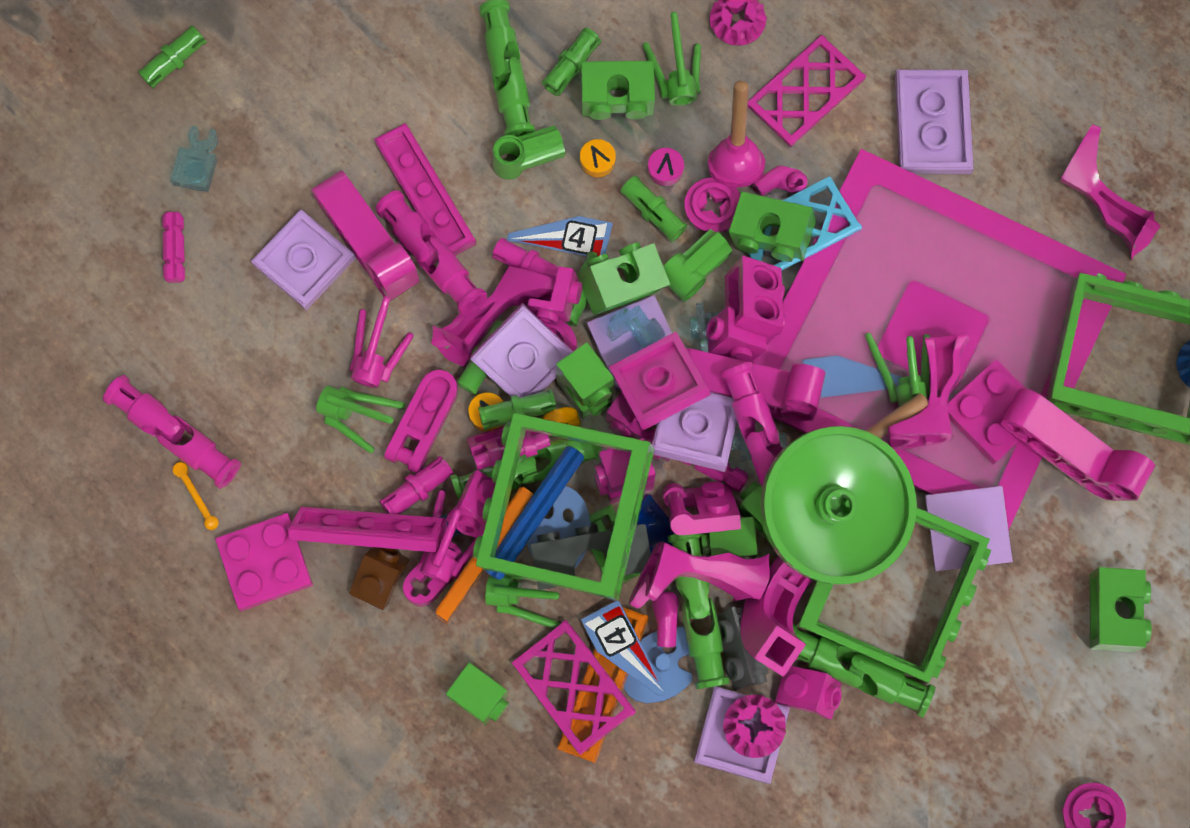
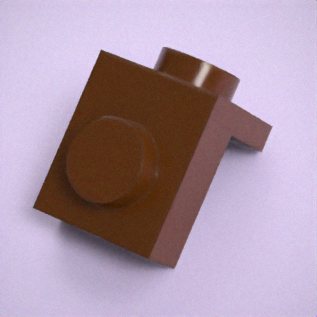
(378, 576)

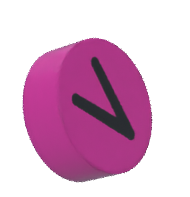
(665, 166)

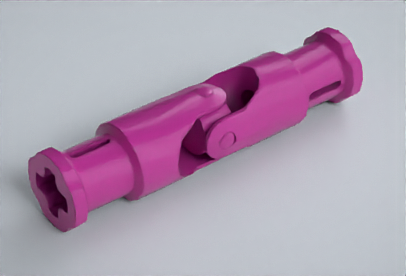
(428, 249)
(752, 406)
(154, 419)

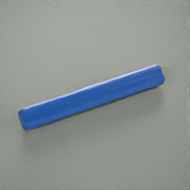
(538, 506)

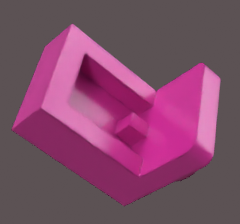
(565, 293)
(732, 341)
(472, 504)
(810, 692)

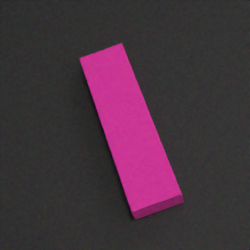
(424, 188)
(367, 529)

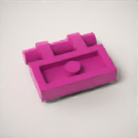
(488, 446)

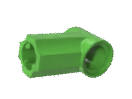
(529, 149)
(689, 270)

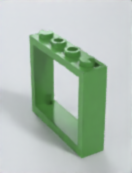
(1103, 409)
(625, 520)
(947, 626)

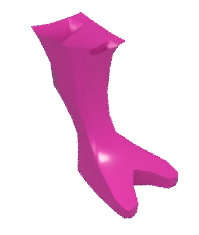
(1123, 218)
(467, 331)
(933, 423)
(726, 571)

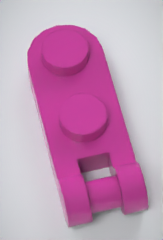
(423, 419)

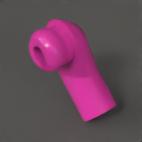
(781, 178)
(666, 612)

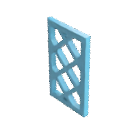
(825, 238)

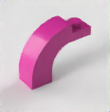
(769, 621)

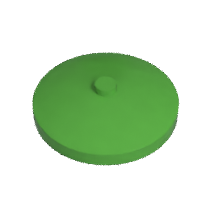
(838, 505)

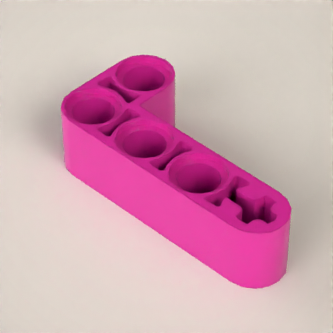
(377, 253)
(787, 393)
(1075, 450)

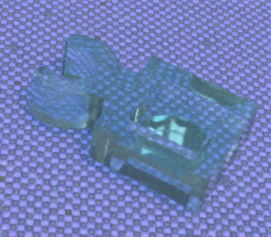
(196, 166)

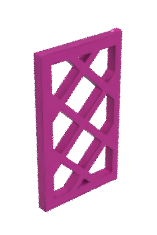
(810, 118)
(606, 686)

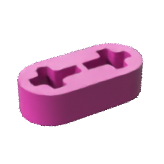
(434, 587)

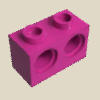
(757, 296)

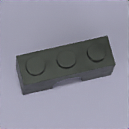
(561, 554)

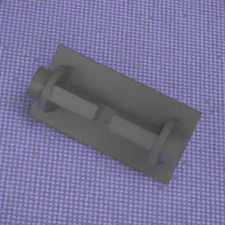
(739, 665)

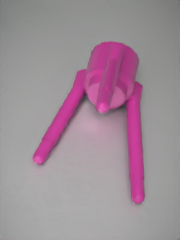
(368, 367)
(442, 564)

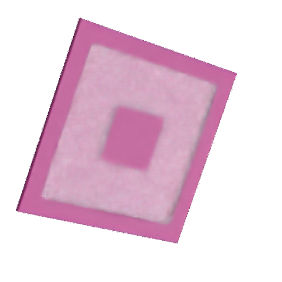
(940, 271)

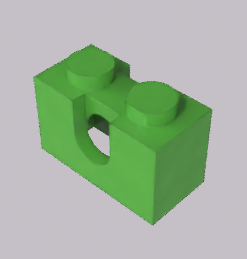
(632, 77)
(758, 212)
(606, 288)
(585, 381)
(1109, 629)

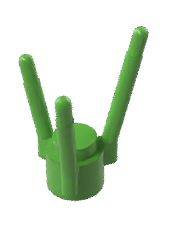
(681, 86)
(909, 385)
(340, 404)
(508, 592)

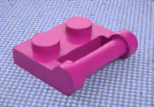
(713, 505)

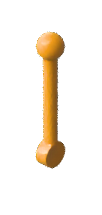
(181, 471)

